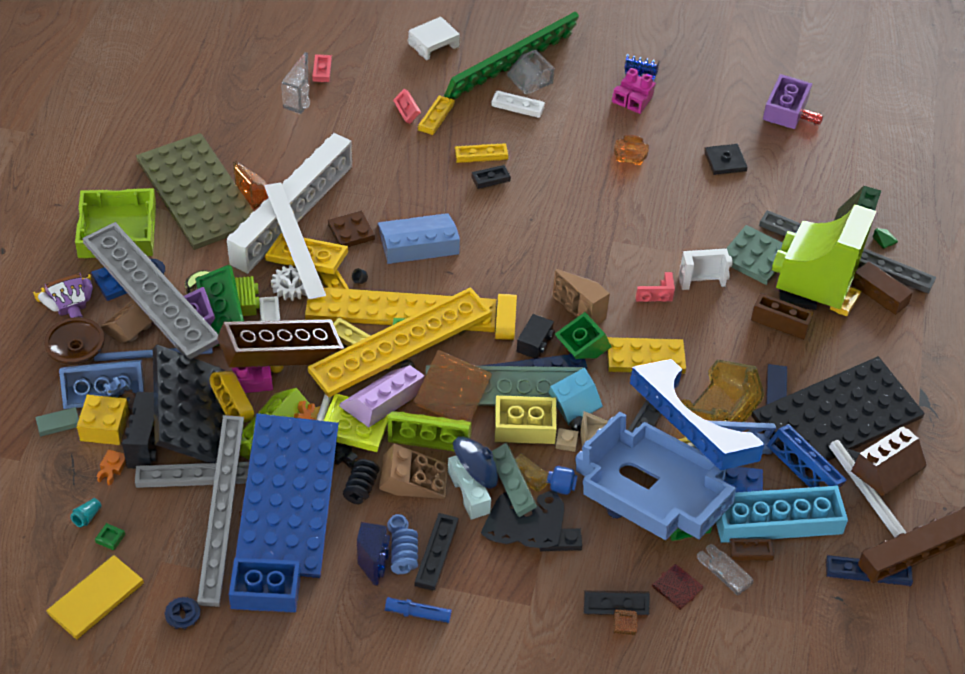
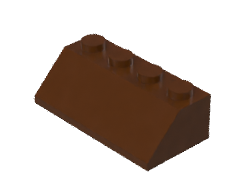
(890, 461)

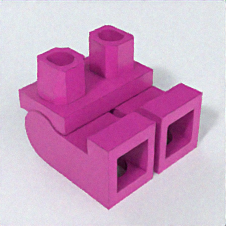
(634, 90)
(254, 378)

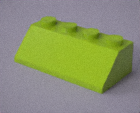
(280, 404)
(426, 430)

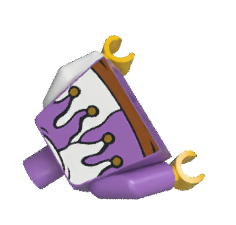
(66, 295)

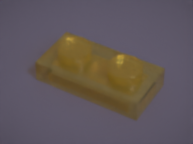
(532, 473)

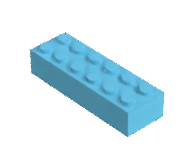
(784, 514)

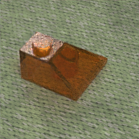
(250, 185)

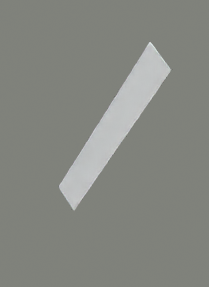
(295, 241)

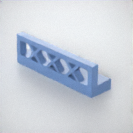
(753, 428)

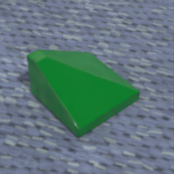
(884, 237)

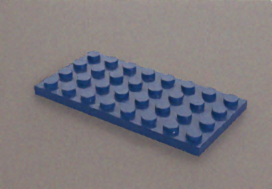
(288, 491)

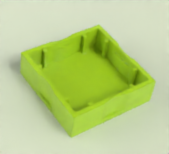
(130, 208)

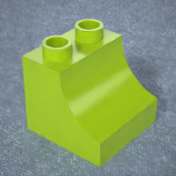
(823, 257)

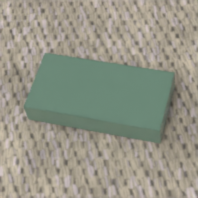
(57, 421)

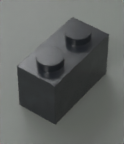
(535, 336)

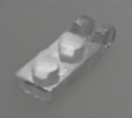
(725, 569)

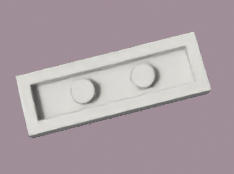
(518, 104)

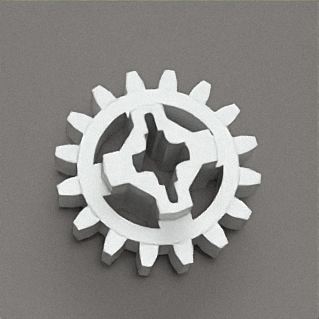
(282, 283)

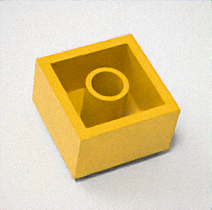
(103, 419)

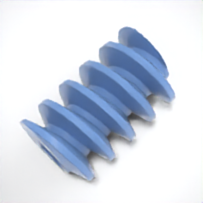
(404, 550)

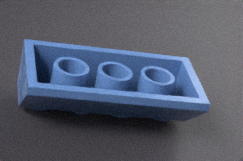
(89, 380)

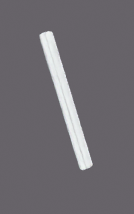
(870, 494)

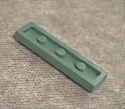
(513, 480)

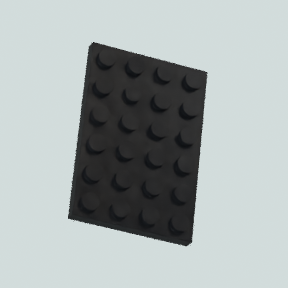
(185, 405)

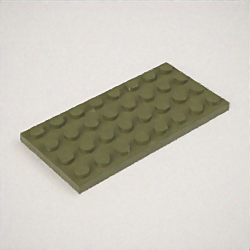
(196, 189)

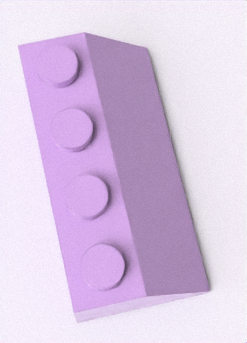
(384, 395)

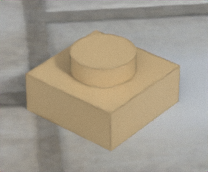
(566, 440)

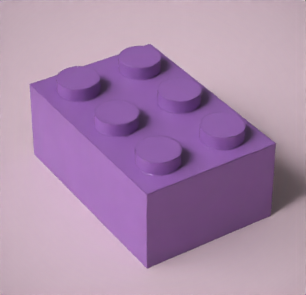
(787, 101)

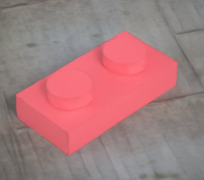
(322, 68)
(406, 106)

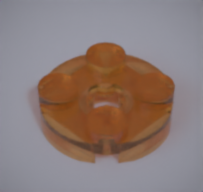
(634, 156)

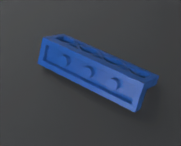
(807, 455)

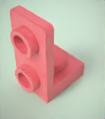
(657, 293)

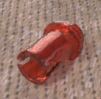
(815, 118)

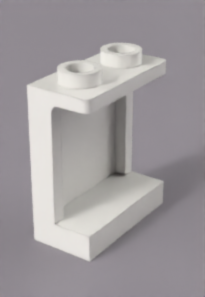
(433, 36)
(704, 265)

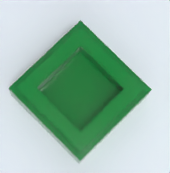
(110, 536)

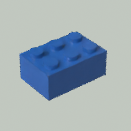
(265, 585)

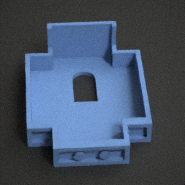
(688, 486)

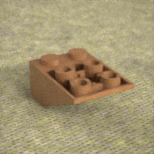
(581, 295)
(412, 474)

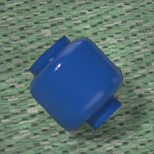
(562, 480)

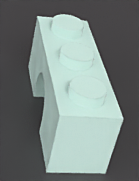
(475, 496)

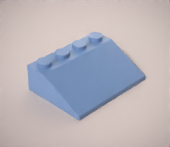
(419, 238)

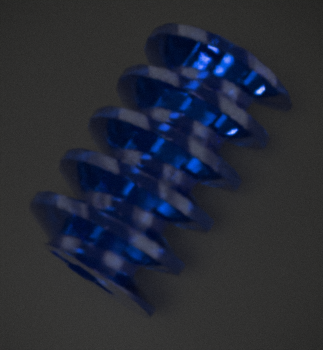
(642, 67)

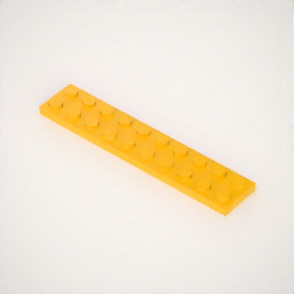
(380, 307)
(399, 342)

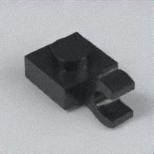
(344, 454)

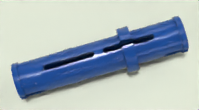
(418, 610)

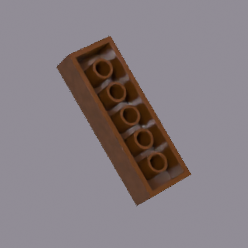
(278, 342)

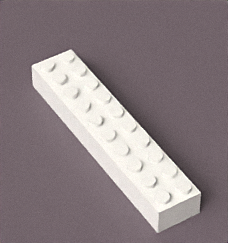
(303, 191)

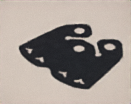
(537, 525)

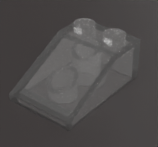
(296, 86)

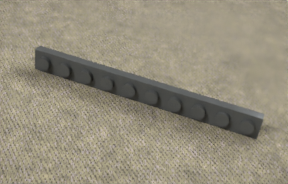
(897, 270)

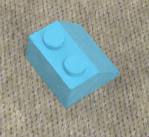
(576, 395)

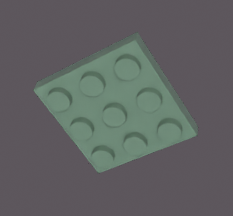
(754, 254)

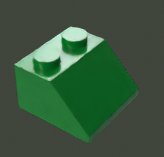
(583, 338)

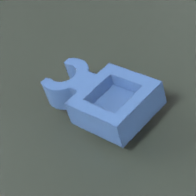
(116, 387)

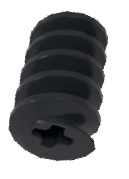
(361, 481)

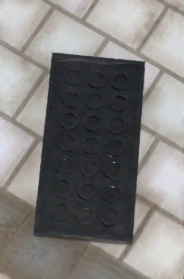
(845, 407)

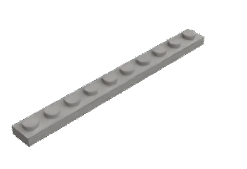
(220, 512)

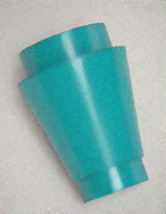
(84, 514)

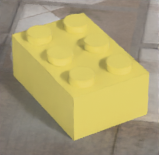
(525, 419)

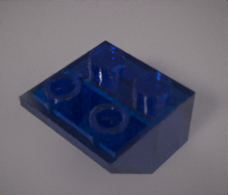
(373, 550)

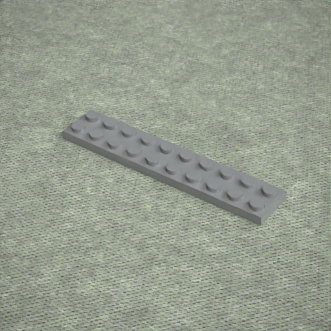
(151, 290)

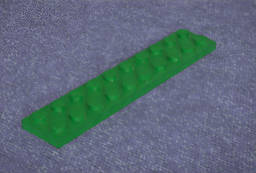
(506, 58)

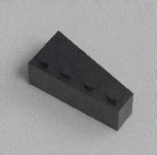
(140, 441)

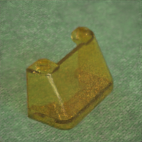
(731, 395)

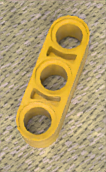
(506, 317)
(231, 395)

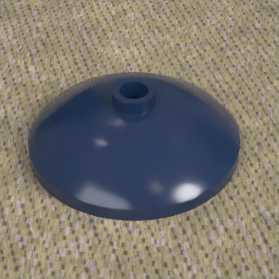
(477, 461)

